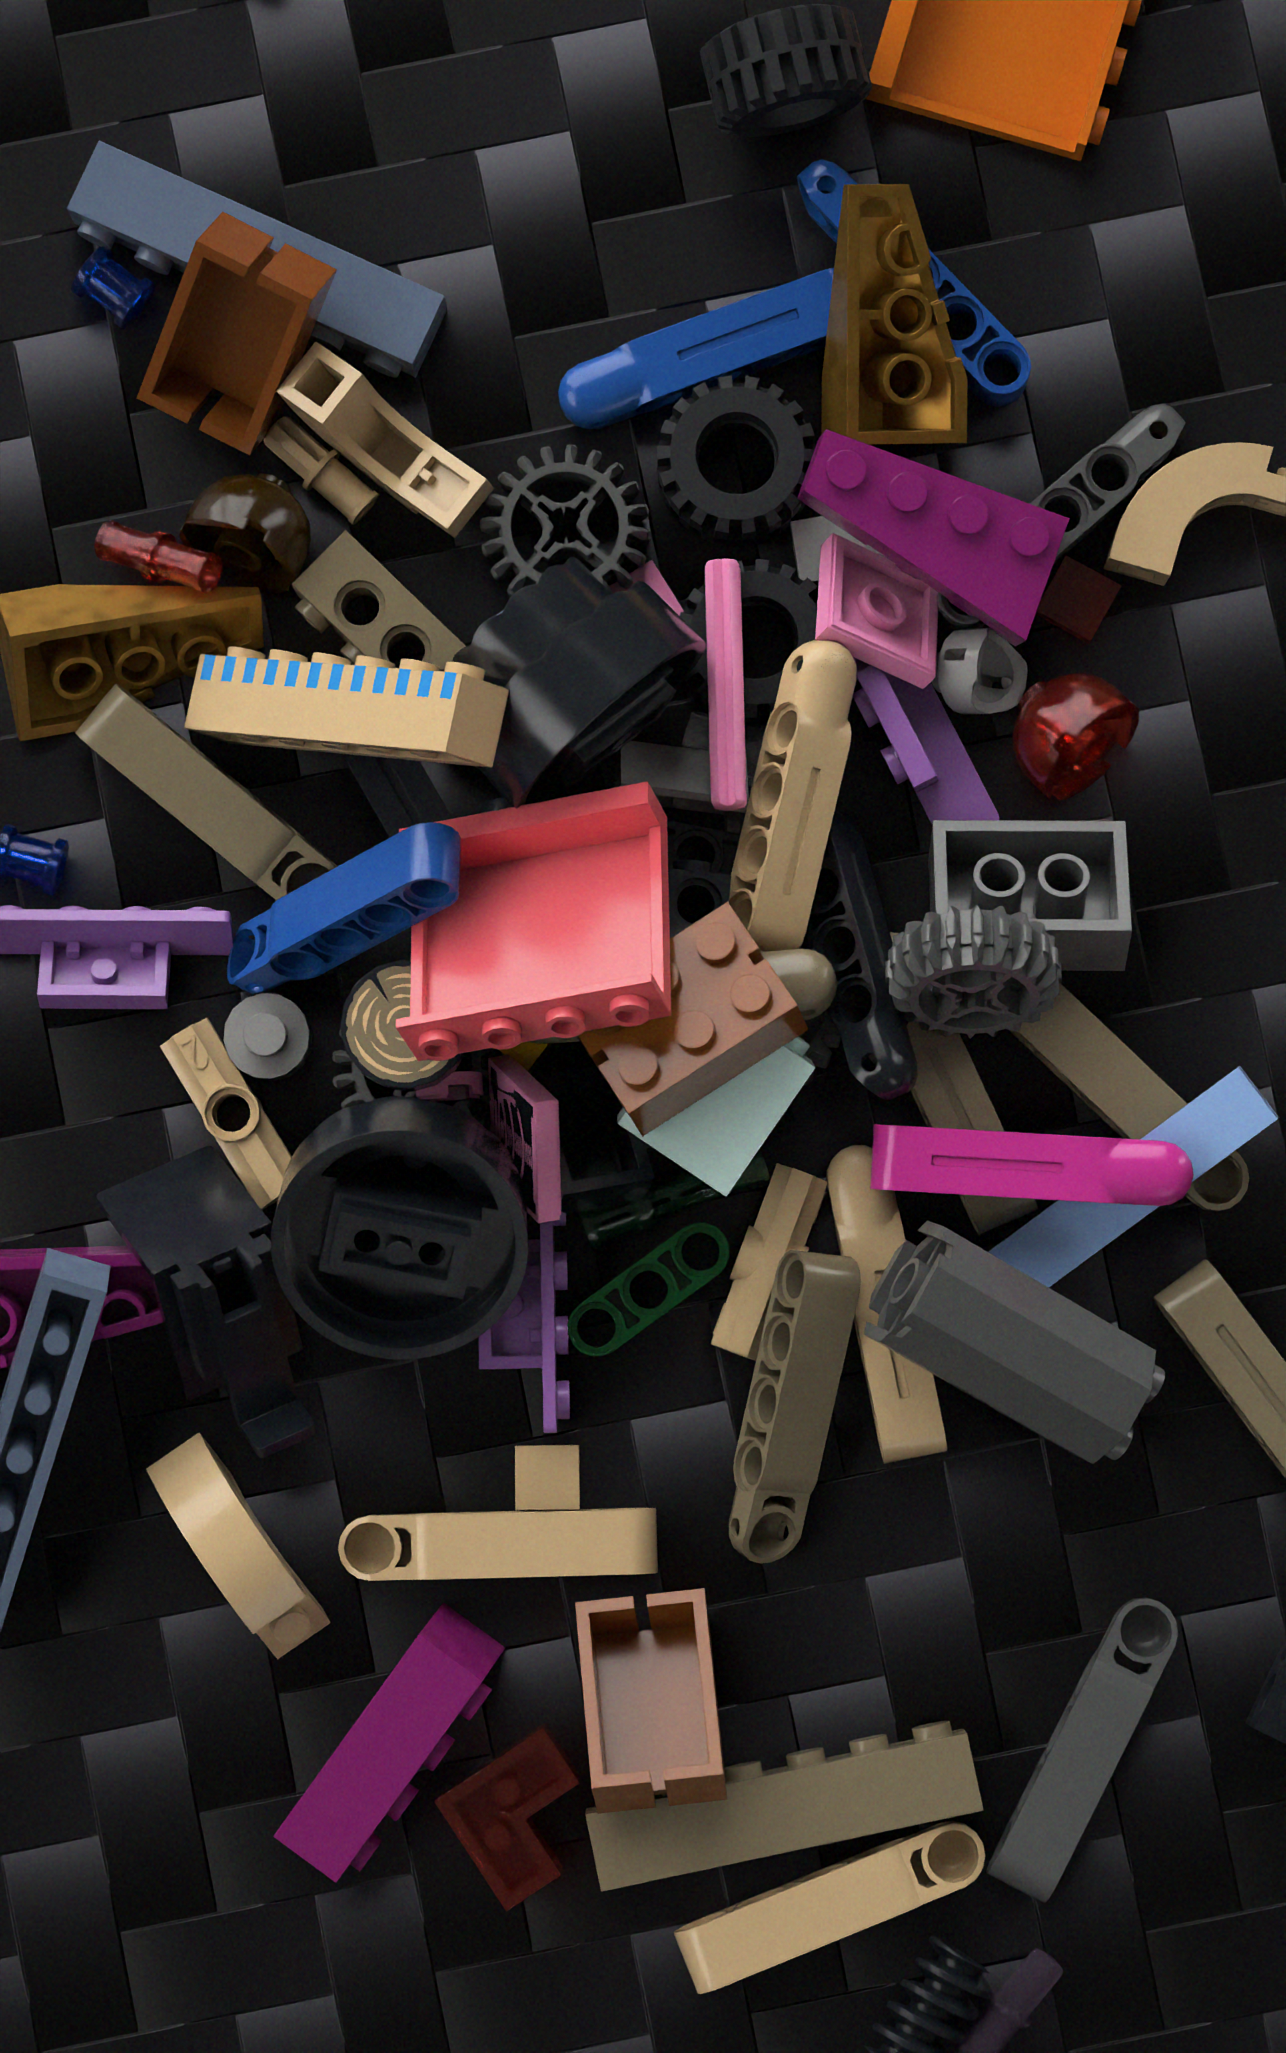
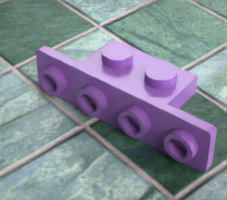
(923, 746)
(111, 954)
(530, 1330)

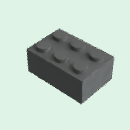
(1053, 870)

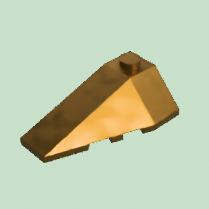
(887, 340)
(76, 641)

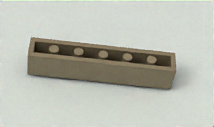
(792, 1807)

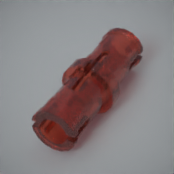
(158, 556)

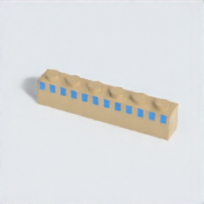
(348, 707)

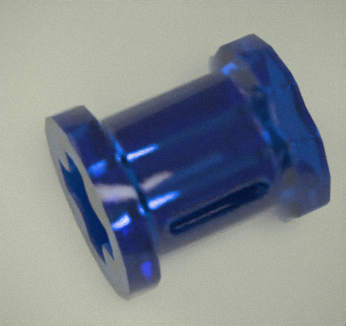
(113, 287)
(32, 859)

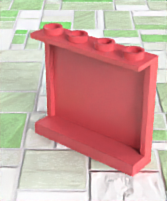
(550, 926)

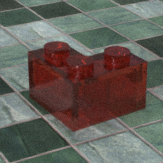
(494, 1809)

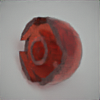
(1067, 731)

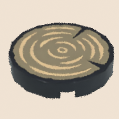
(372, 1035)

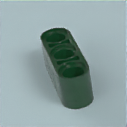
(666, 1262)

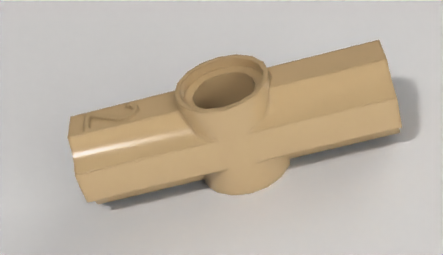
(210, 1079)
(781, 1226)

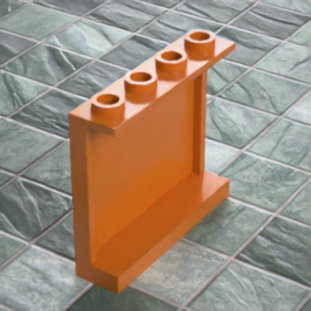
(1005, 66)

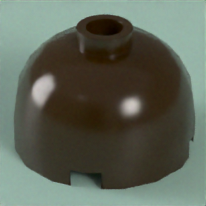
(252, 528)

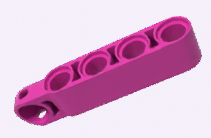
(1029, 1165)

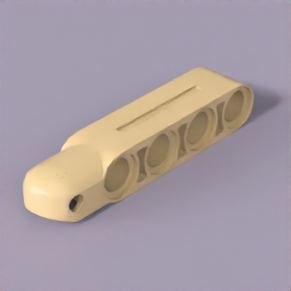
(794, 796)
(870, 1232)
(501, 1544)
(829, 1904)

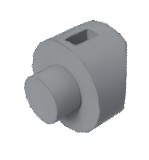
(970, 665)
(268, 1037)

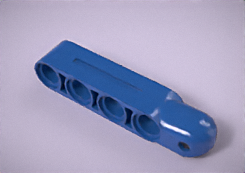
(990, 337)
(716, 344)
(349, 909)

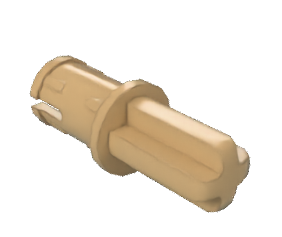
(320, 469)

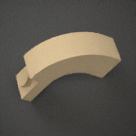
(381, 442)
(1183, 490)
(235, 1546)

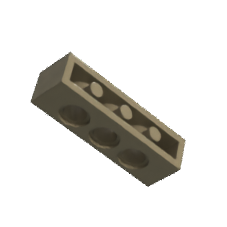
(351, 571)

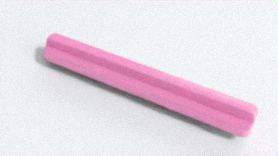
(725, 684)

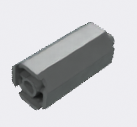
(1014, 1344)

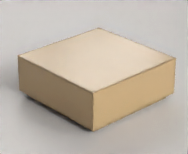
(547, 1477)

